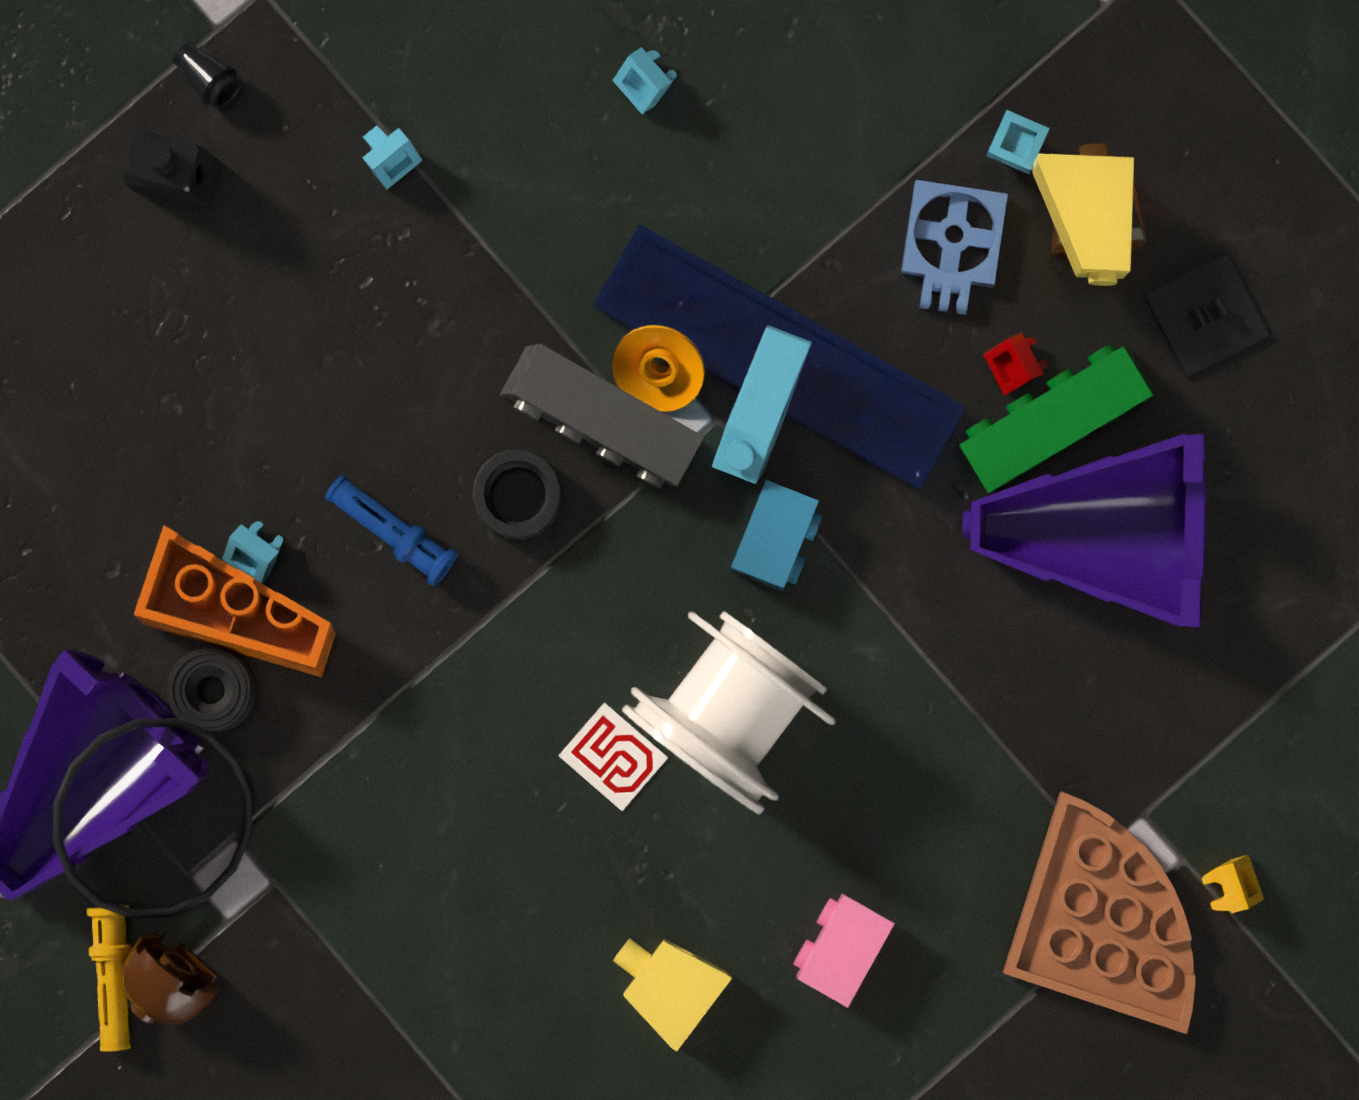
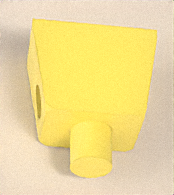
(670, 987)

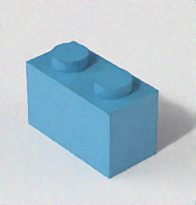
(775, 536)

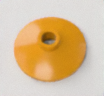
(657, 385)

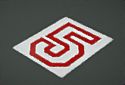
(613, 756)

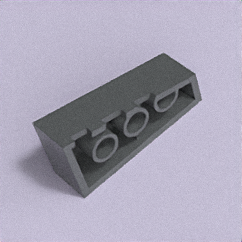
(602, 415)

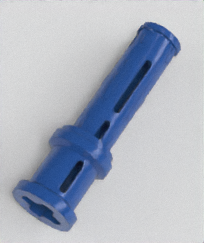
(408, 542)

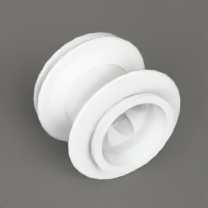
(730, 709)

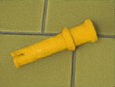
(110, 953)

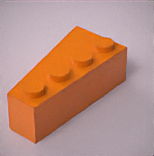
(224, 607)

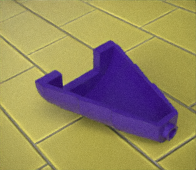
(1110, 528)
(110, 791)

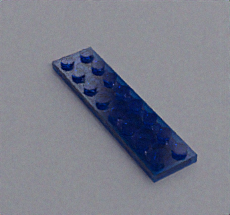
(841, 386)

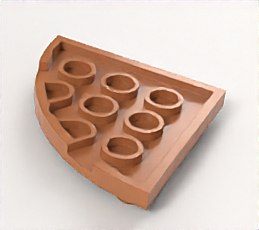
(1104, 921)

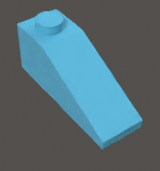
(761, 405)

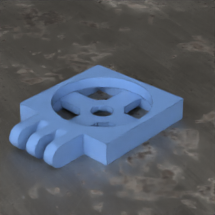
(947, 278)

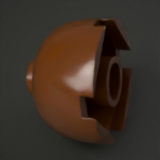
(166, 982)

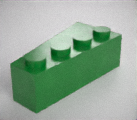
(1057, 418)

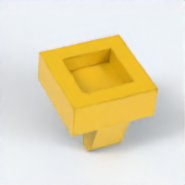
(1238, 883)

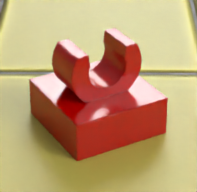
(1014, 363)

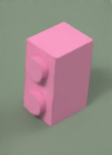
(843, 949)

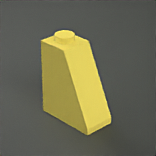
(1091, 211)

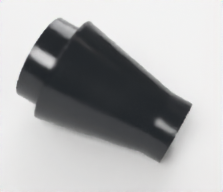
(208, 76)

